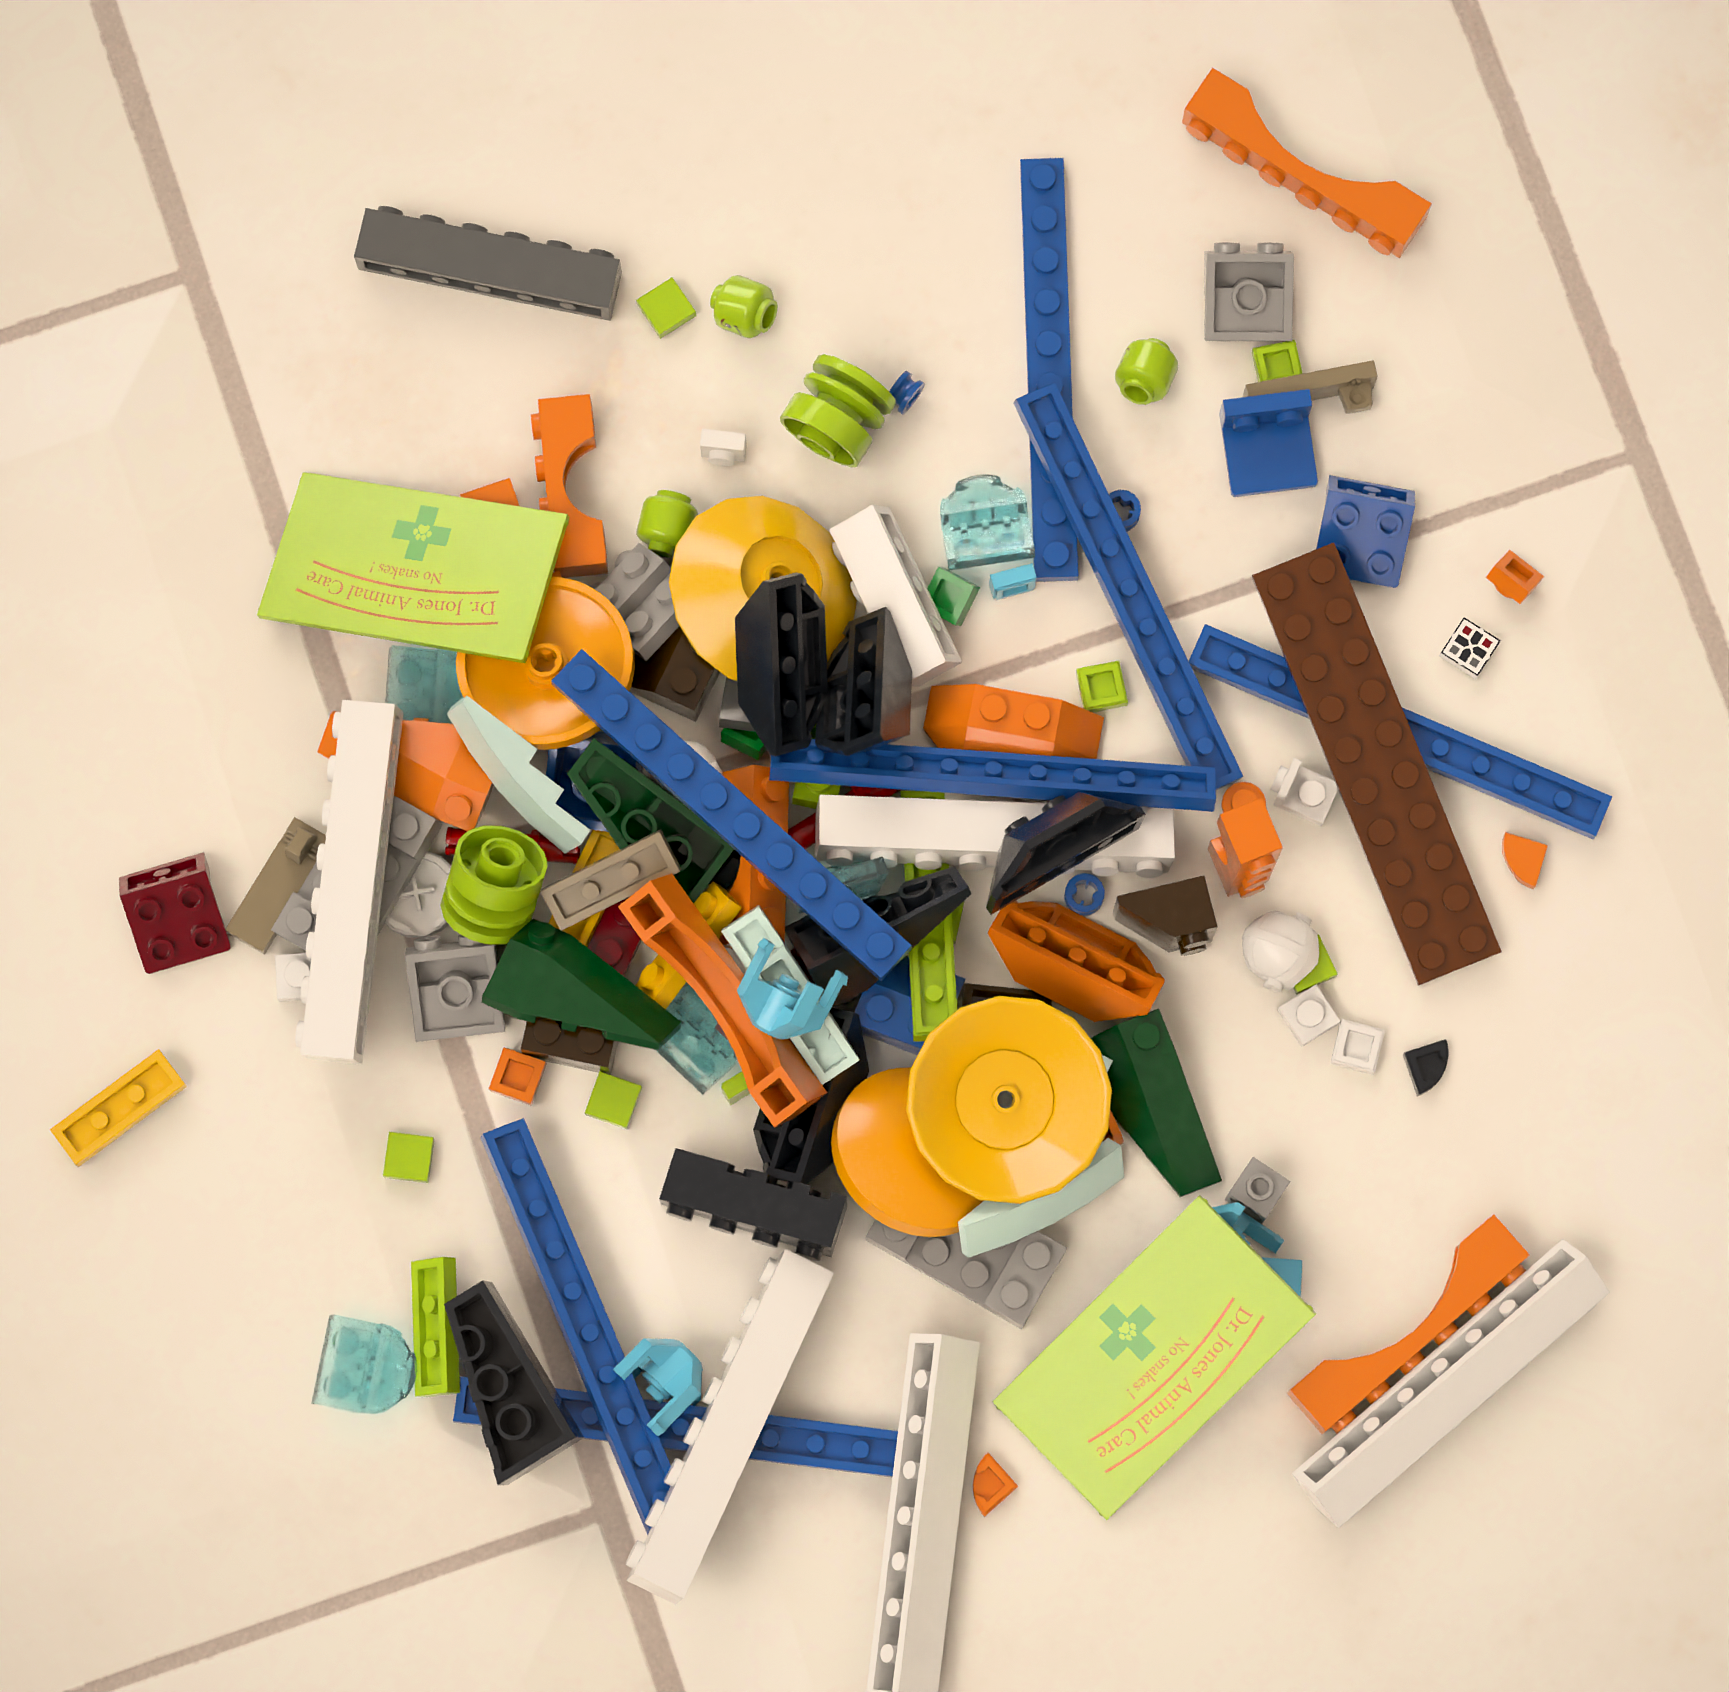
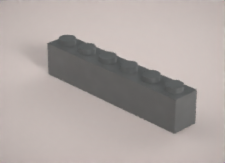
(488, 262)

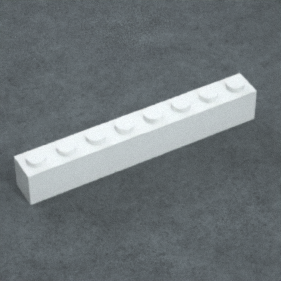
(966, 834)
(350, 882)
(1451, 1383)
(729, 1427)
(923, 1514)

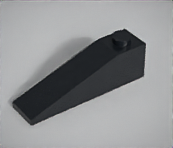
(911, 912)

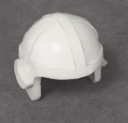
(1280, 949)

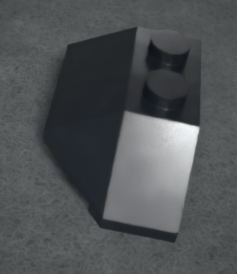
(782, 662)
(866, 688)
(1056, 842)
(803, 1144)

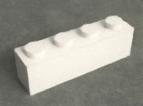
(888, 577)

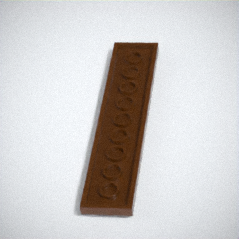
(1376, 764)

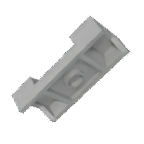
(408, 842)
(999, 1280)

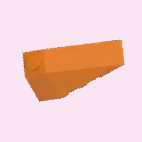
(434, 772)

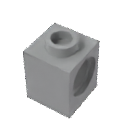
(1258, 1190)

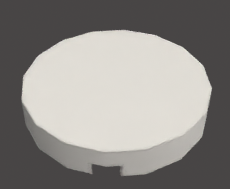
(419, 908)

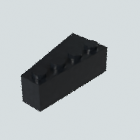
(753, 1204)
(513, 1395)

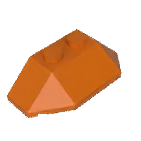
(1009, 722)
(1075, 961)

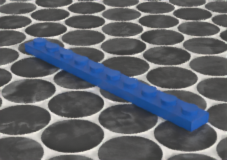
(1047, 348)
(1125, 583)
(1440, 746)
(1002, 775)
(732, 815)
(579, 1312)
(780, 1440)

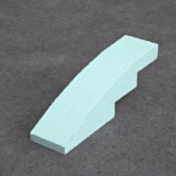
(506, 761)
(824, 1049)
(1002, 1223)

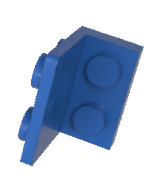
(1268, 443)
(1368, 528)

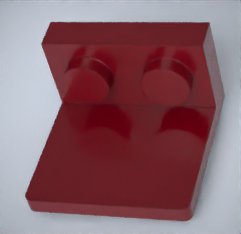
(173, 913)

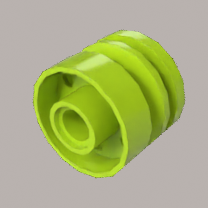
(841, 405)
(493, 884)

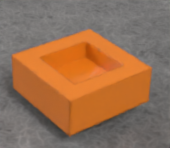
(1514, 577)
(517, 1076)

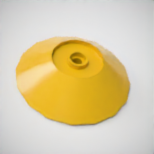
(732, 553)
(1055, 1108)

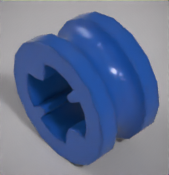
(906, 391)
(1127, 498)
(1071, 891)

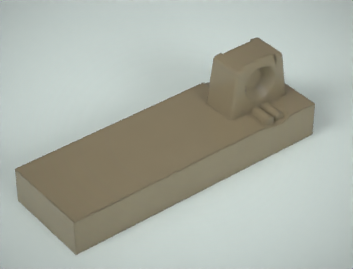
(1350, 382)
(609, 880)
(276, 882)

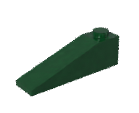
(637, 806)
(564, 981)
(1156, 1102)

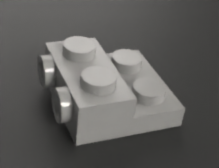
(1248, 293)
(642, 598)
(449, 986)

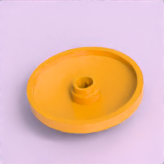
(523, 693)
(883, 1165)

